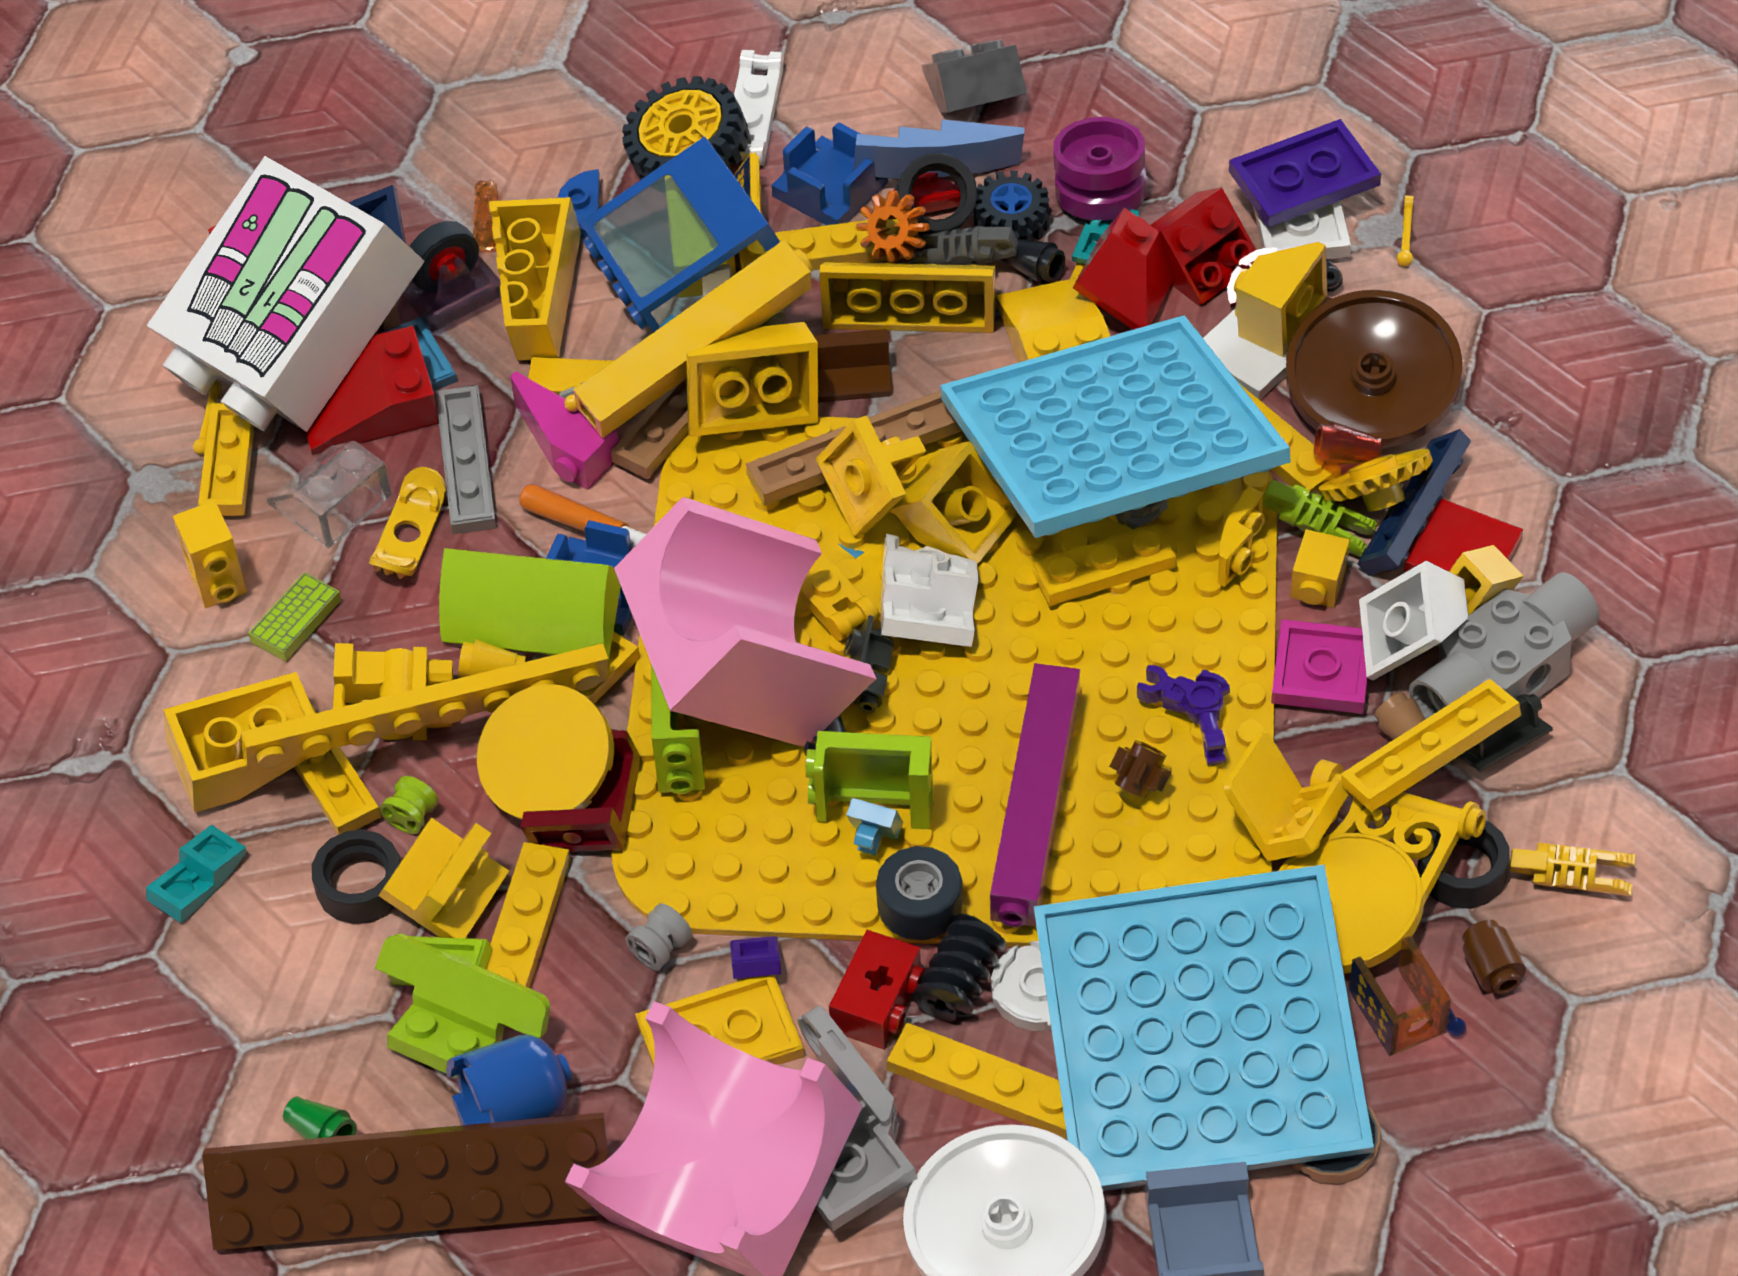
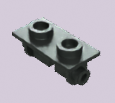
(874, 649)
(1511, 737)

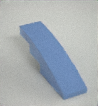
(974, 144)

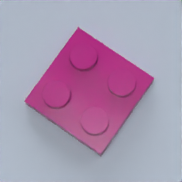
(1320, 667)

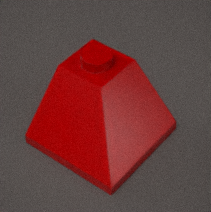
(1127, 271)

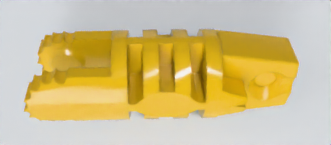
(1572, 867)

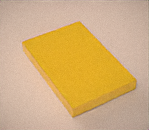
(741, 1014)

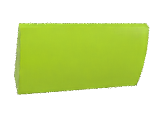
(526, 602)

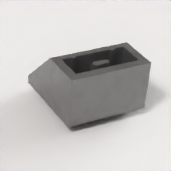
(974, 78)

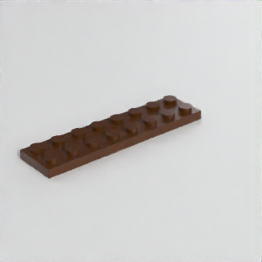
(400, 1181)

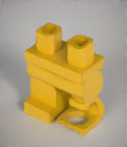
(373, 675)

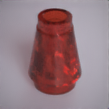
(1345, 445)

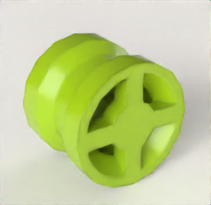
(409, 805)

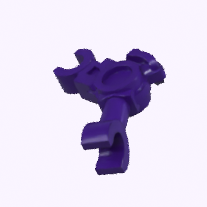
(1198, 699)

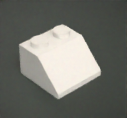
(1410, 616)

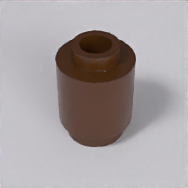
(1493, 957)

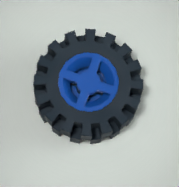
(1013, 204)

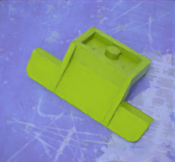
(455, 1003)

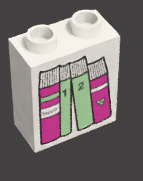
(282, 298)

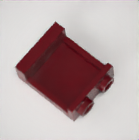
(603, 821)

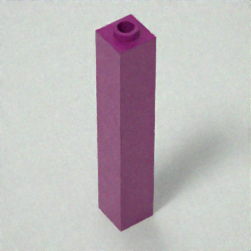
(1035, 795)

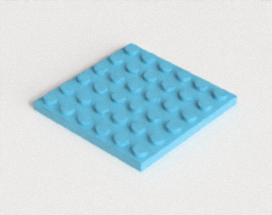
(1113, 425)
(1203, 1026)

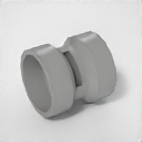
(658, 937)

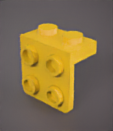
(1274, 805)

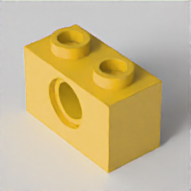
(210, 554)

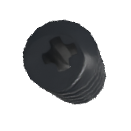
(959, 968)

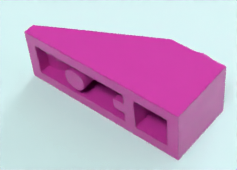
(564, 436)

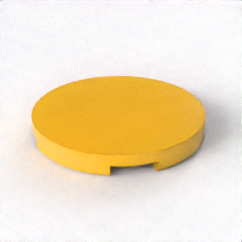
(544, 751)

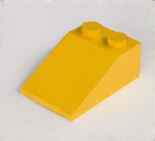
(1049, 319)
(754, 381)
(208, 738)

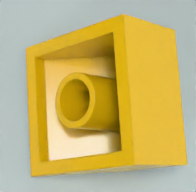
(1280, 294)
(956, 504)

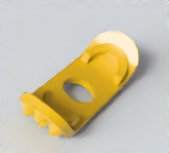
(416, 505)

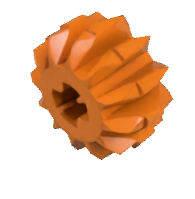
(895, 244)

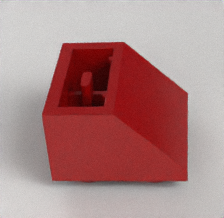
(1203, 243)

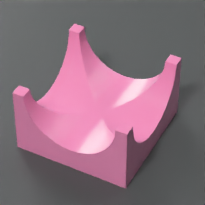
(723, 1151)

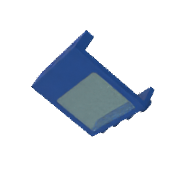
(673, 229)

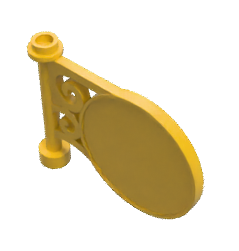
(1374, 881)

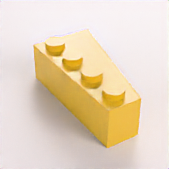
(536, 270)

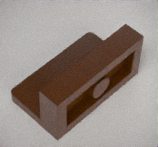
(853, 365)

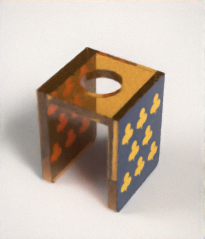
(1427, 989)

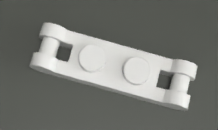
(758, 97)

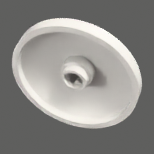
(1005, 1206)

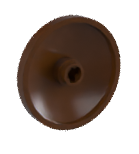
(1375, 365)

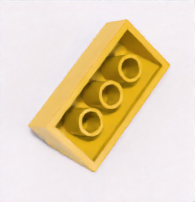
(907, 297)

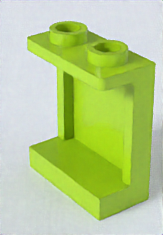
(675, 751)
(872, 770)

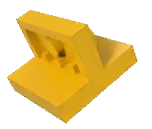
(867, 472)
(445, 880)

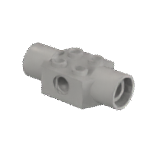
(1513, 641)

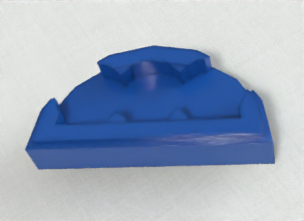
(584, 194)

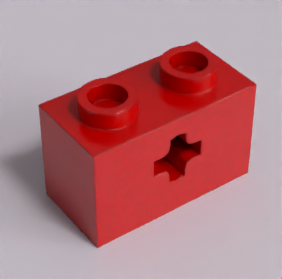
(876, 989)

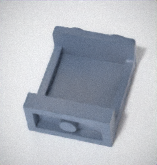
(1202, 1221)

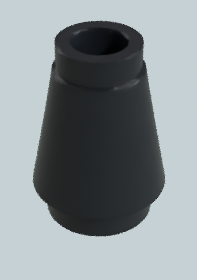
(1038, 260)

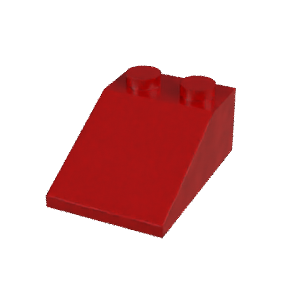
(379, 395)

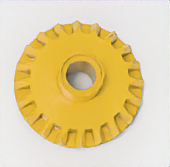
(1377, 479)

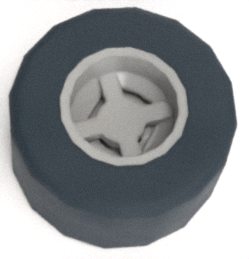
(919, 892)

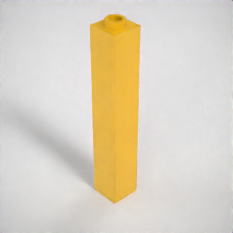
(660, 359)

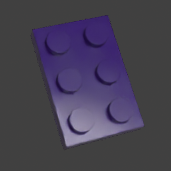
(1304, 172)

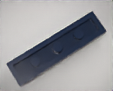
(1408, 518)

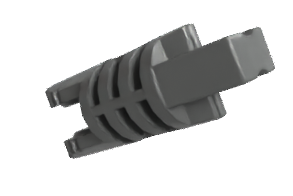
(967, 246)

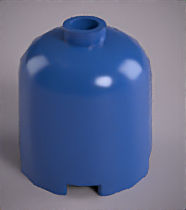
(510, 1081)

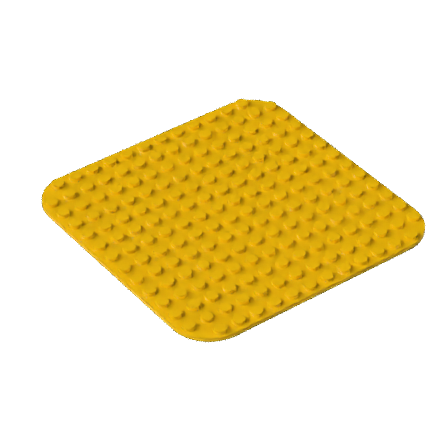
(750, 845)

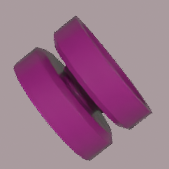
(1099, 168)

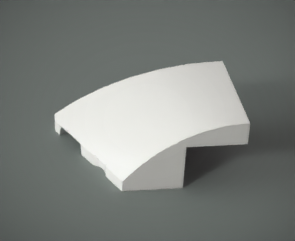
(927, 594)

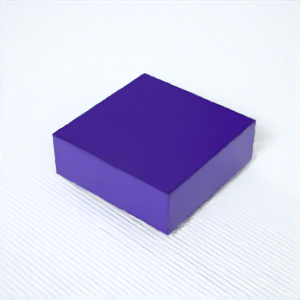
(755, 957)

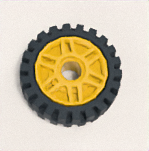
(679, 119)

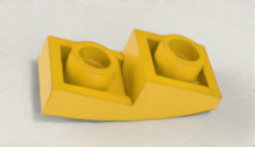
(1236, 539)

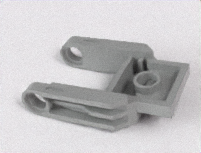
(870, 1161)

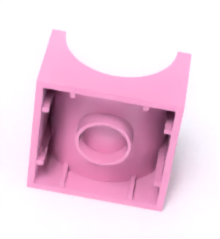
(719, 624)

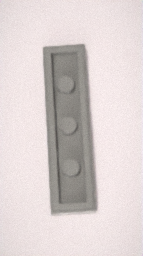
(465, 459)

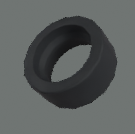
(954, 168)
(340, 851)
(1478, 890)

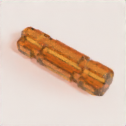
(484, 192)

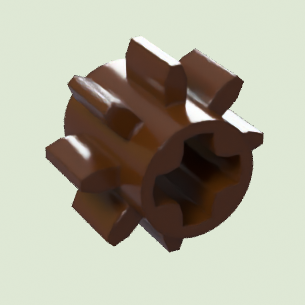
(1140, 769)

